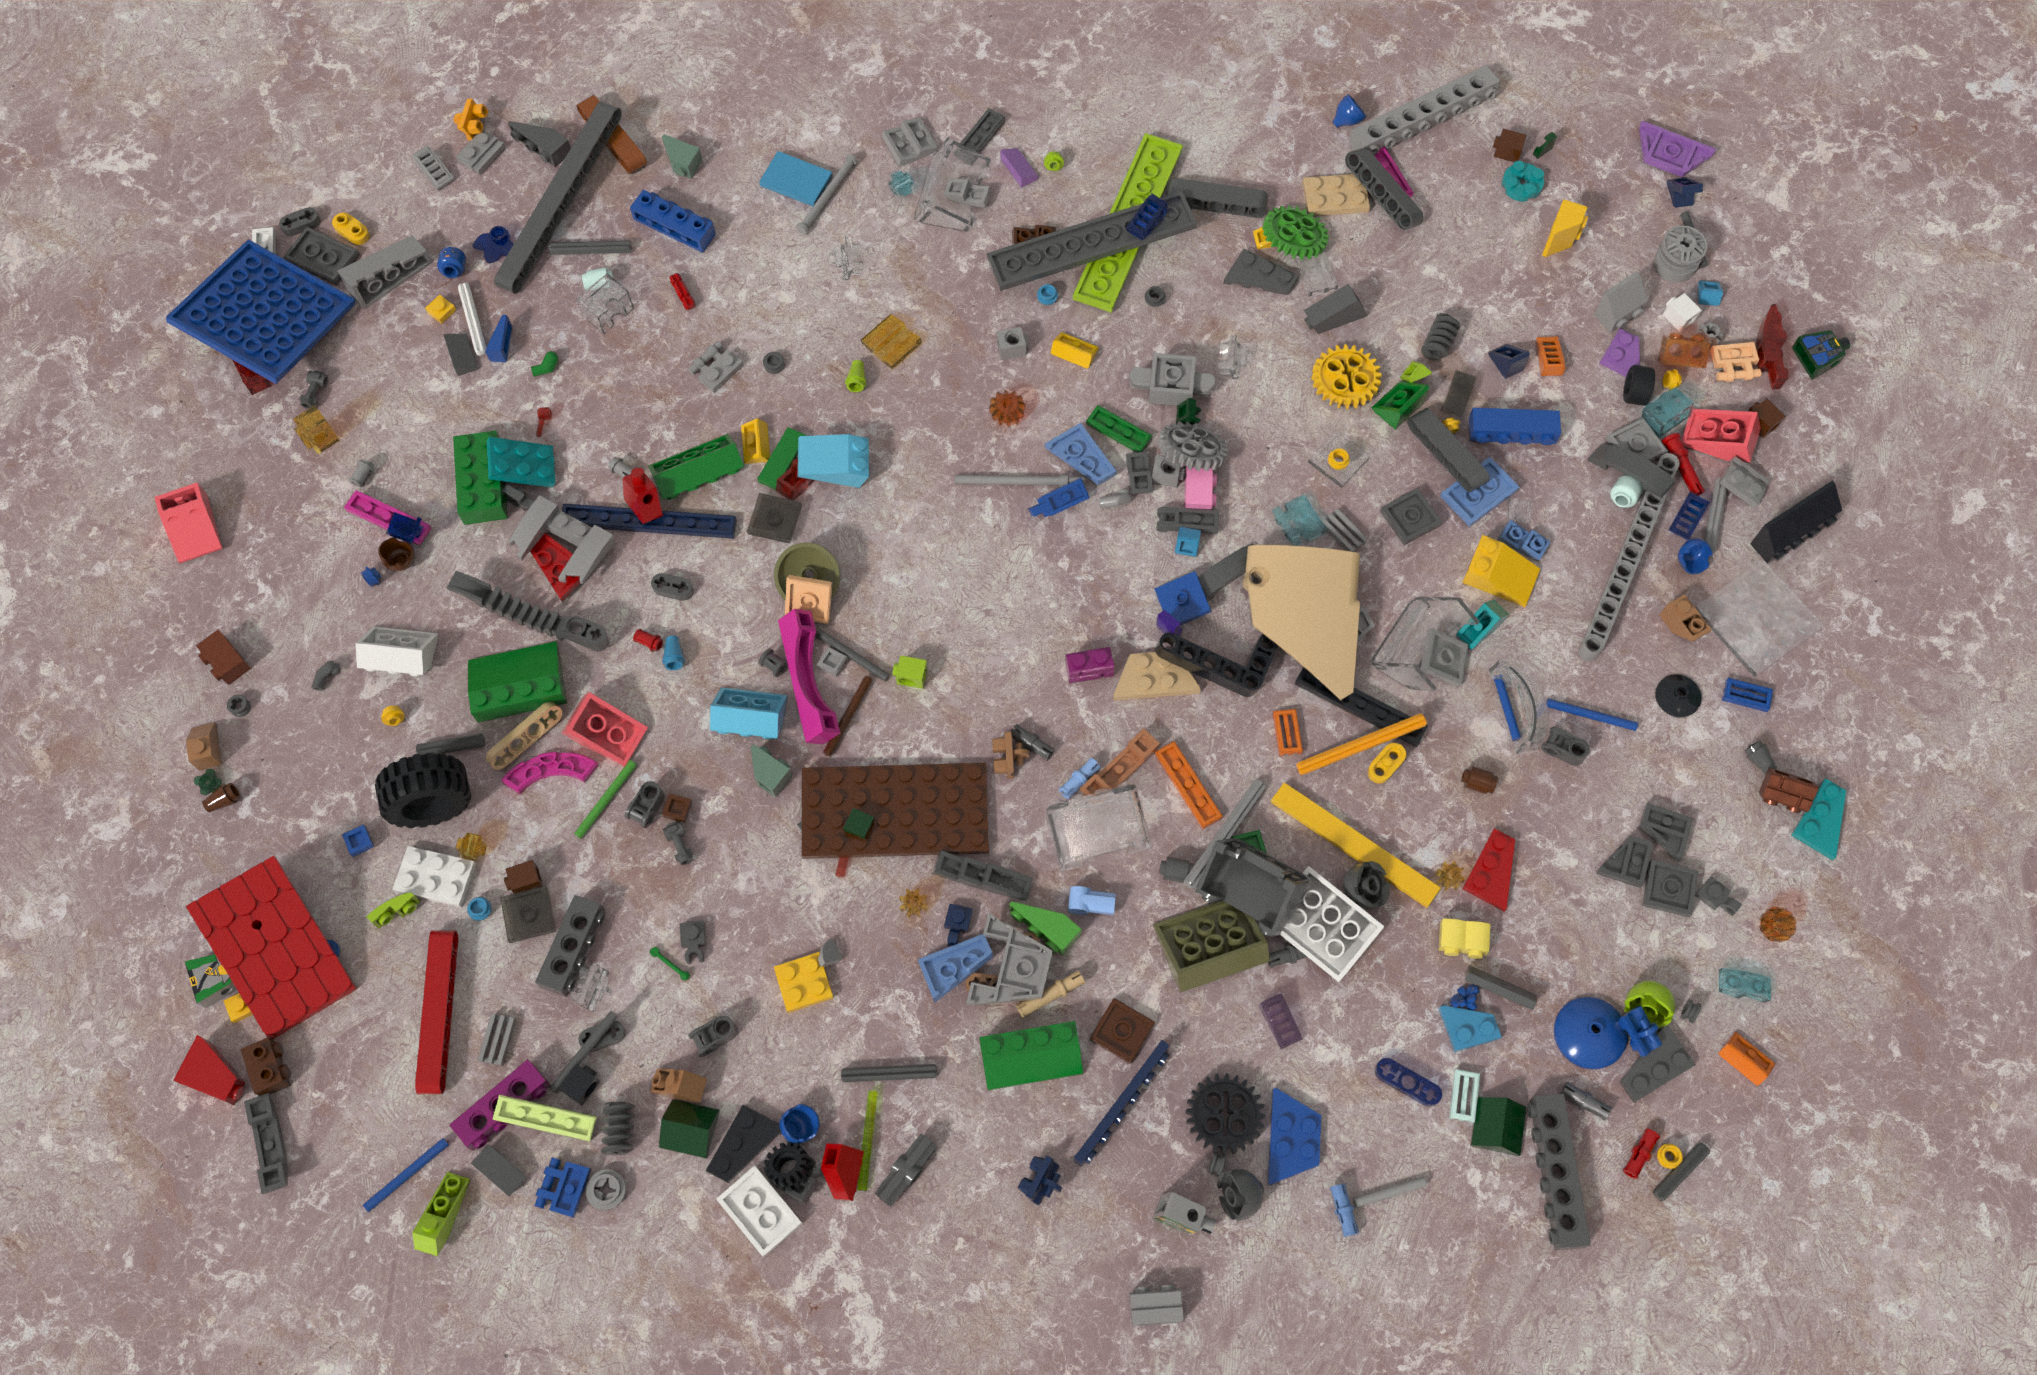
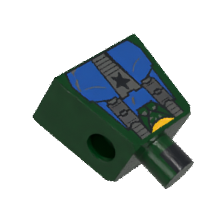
(1820, 352)

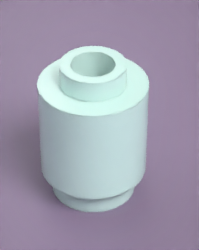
(593, 276)

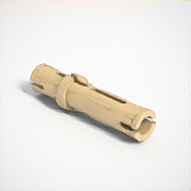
(1051, 993)

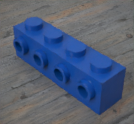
(673, 220)
(1514, 426)

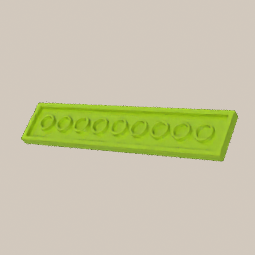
(1148, 174)

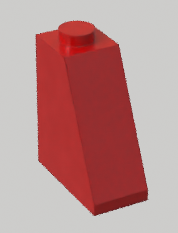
(210, 1073)

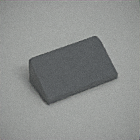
(460, 353)

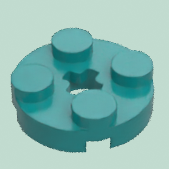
(1527, 172)

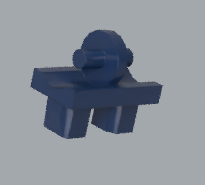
(1044, 1181)

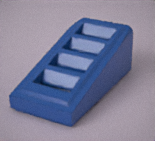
(499, 343)

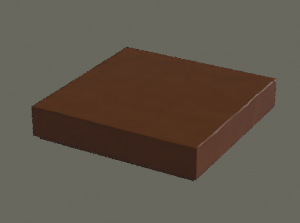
(1122, 1031)

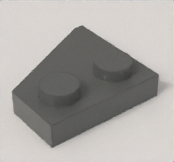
(1667, 829)
(1628, 862)

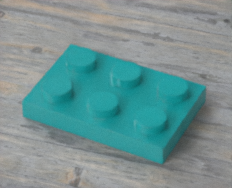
(520, 462)

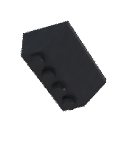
(1798, 523)

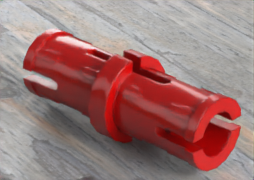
(1641, 1153)

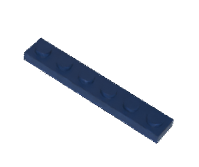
(1117, 1112)

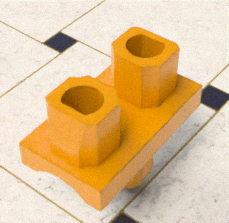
(469, 119)

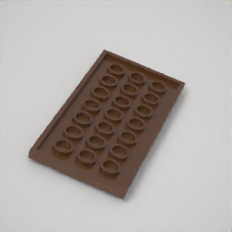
(913, 808)

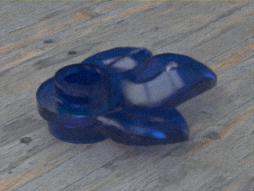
(492, 245)

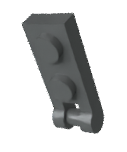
(1199, 519)

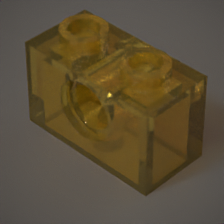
(315, 430)

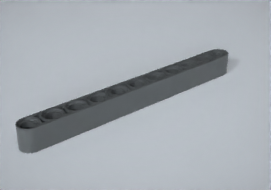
(558, 197)

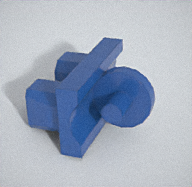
(1640, 1031)

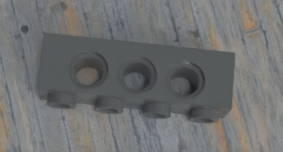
(578, 910)

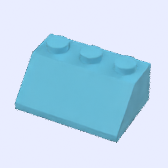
(748, 713)

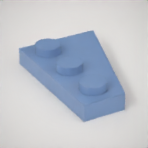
(1082, 454)
(954, 964)

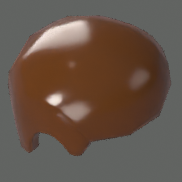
(396, 554)

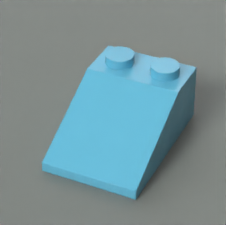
(834, 459)

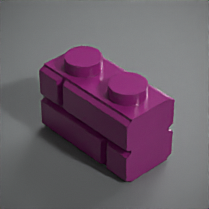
(1089, 665)

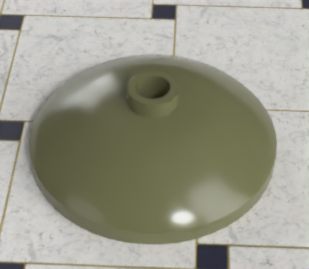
(804, 557)

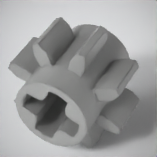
(1711, 333)

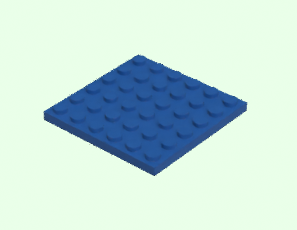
(261, 311)

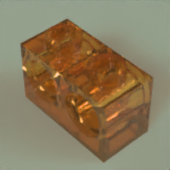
(1683, 355)

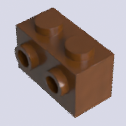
(266, 1066)

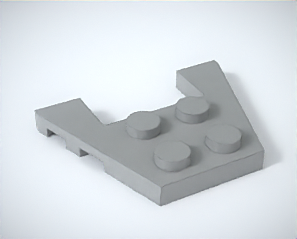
(1021, 971)

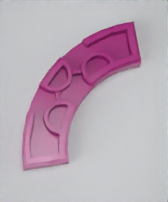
(549, 765)

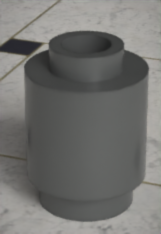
(1175, 869)

